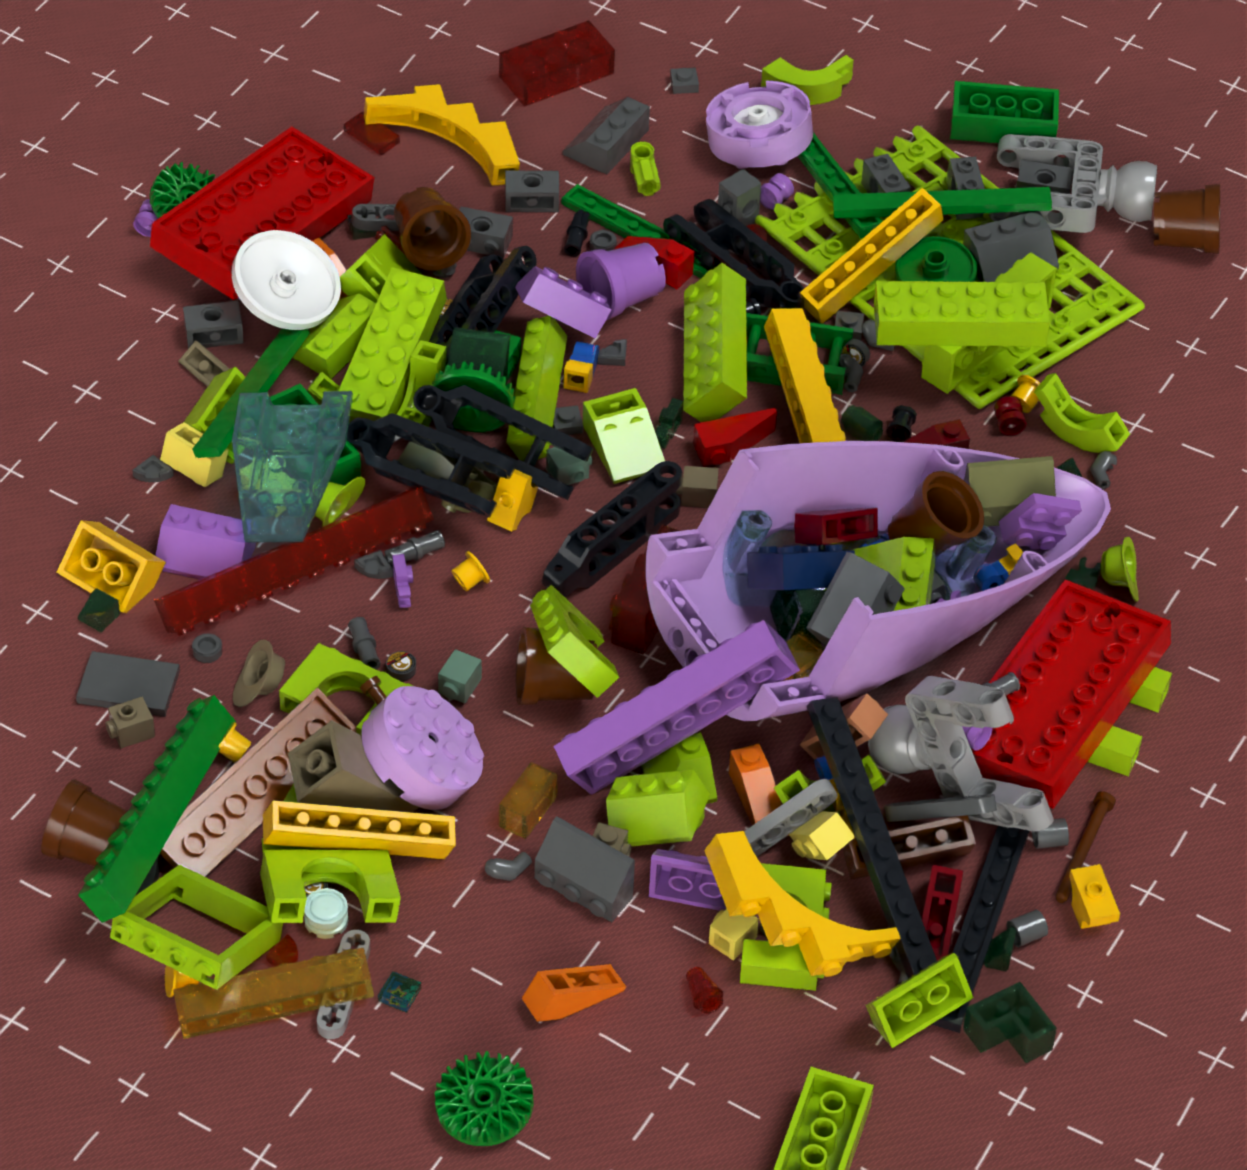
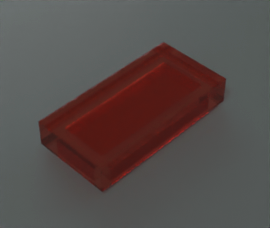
(372, 135)

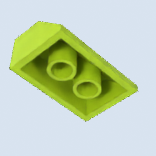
(337, 338)
(213, 401)
(657, 806)
(920, 1000)

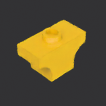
(513, 500)
(1092, 897)

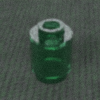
(862, 424)

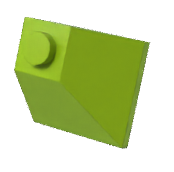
(686, 755)

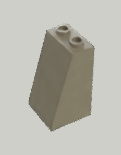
(336, 772)

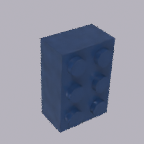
(794, 566)

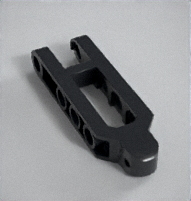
(726, 233)
(485, 291)
(444, 407)
(377, 437)
(640, 522)

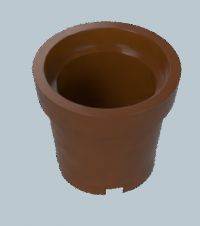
(1189, 219)
(448, 231)
(942, 510)
(541, 675)
(80, 824)

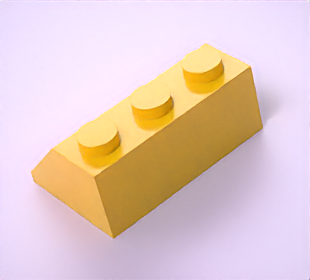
(110, 563)

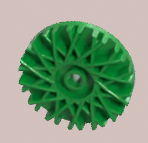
(175, 186)
(937, 260)
(481, 380)
(484, 1100)

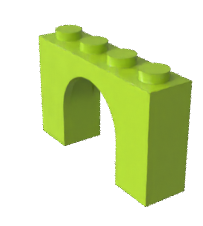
(567, 637)
(332, 673)
(1120, 747)
(362, 871)
(779, 964)

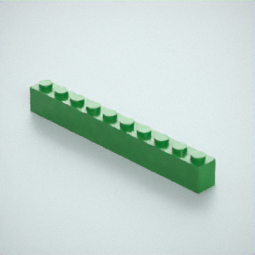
(156, 809)

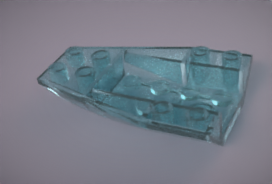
(286, 461)

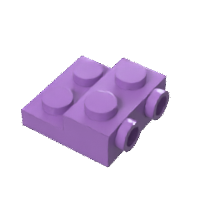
(1039, 521)

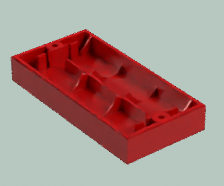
(281, 186)
(1075, 680)

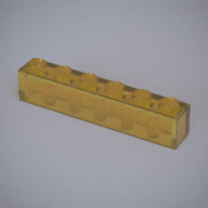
(274, 993)

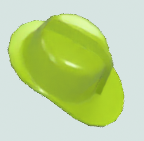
(338, 500)
(1119, 566)

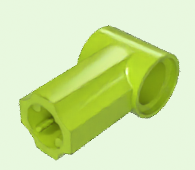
(644, 168)

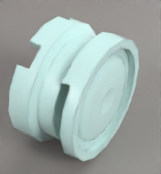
(326, 913)

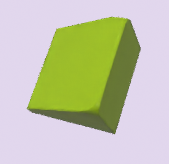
(321, 384)

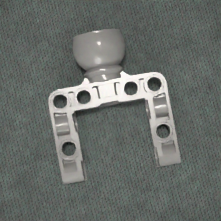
(1126, 189)
(931, 735)

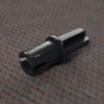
(577, 233)

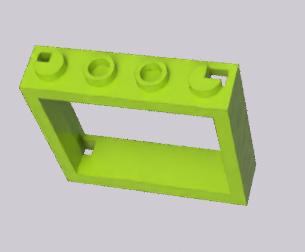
(210, 899)

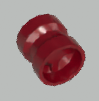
(1010, 416)

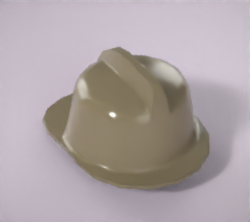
(260, 674)

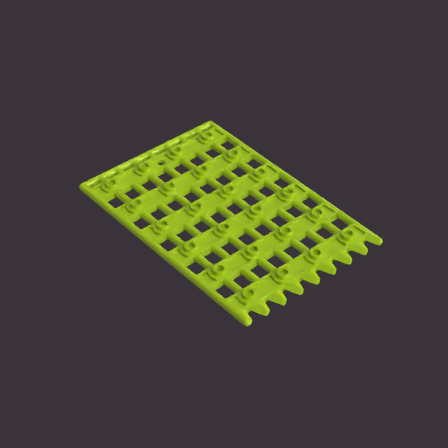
(1006, 362)

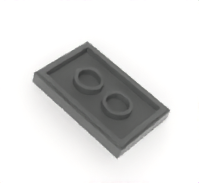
(119, 678)

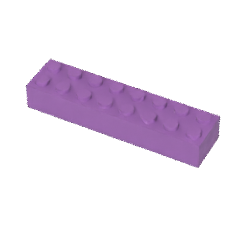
(676, 707)

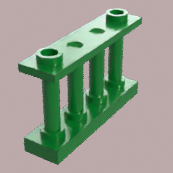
(763, 368)

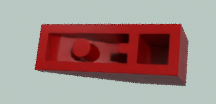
(675, 257)
(722, 438)

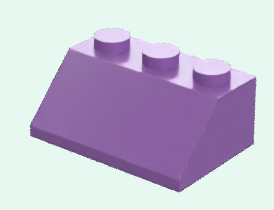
(564, 300)
(200, 542)
(684, 880)

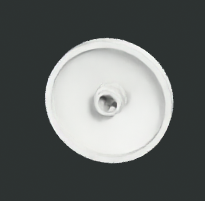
(286, 280)

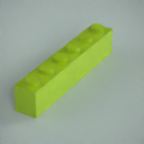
(538, 380)

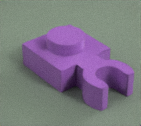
(402, 576)

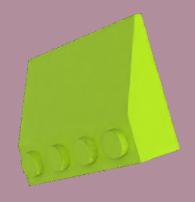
(909, 562)

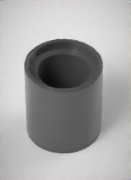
(1053, 836)
(1028, 927)

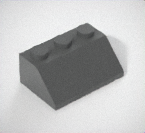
(610, 135)
(1007, 240)
(854, 579)
(585, 870)

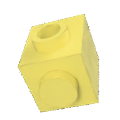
(729, 932)

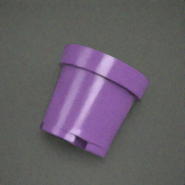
(621, 275)

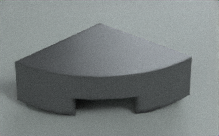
(613, 354)
(153, 470)
(374, 566)

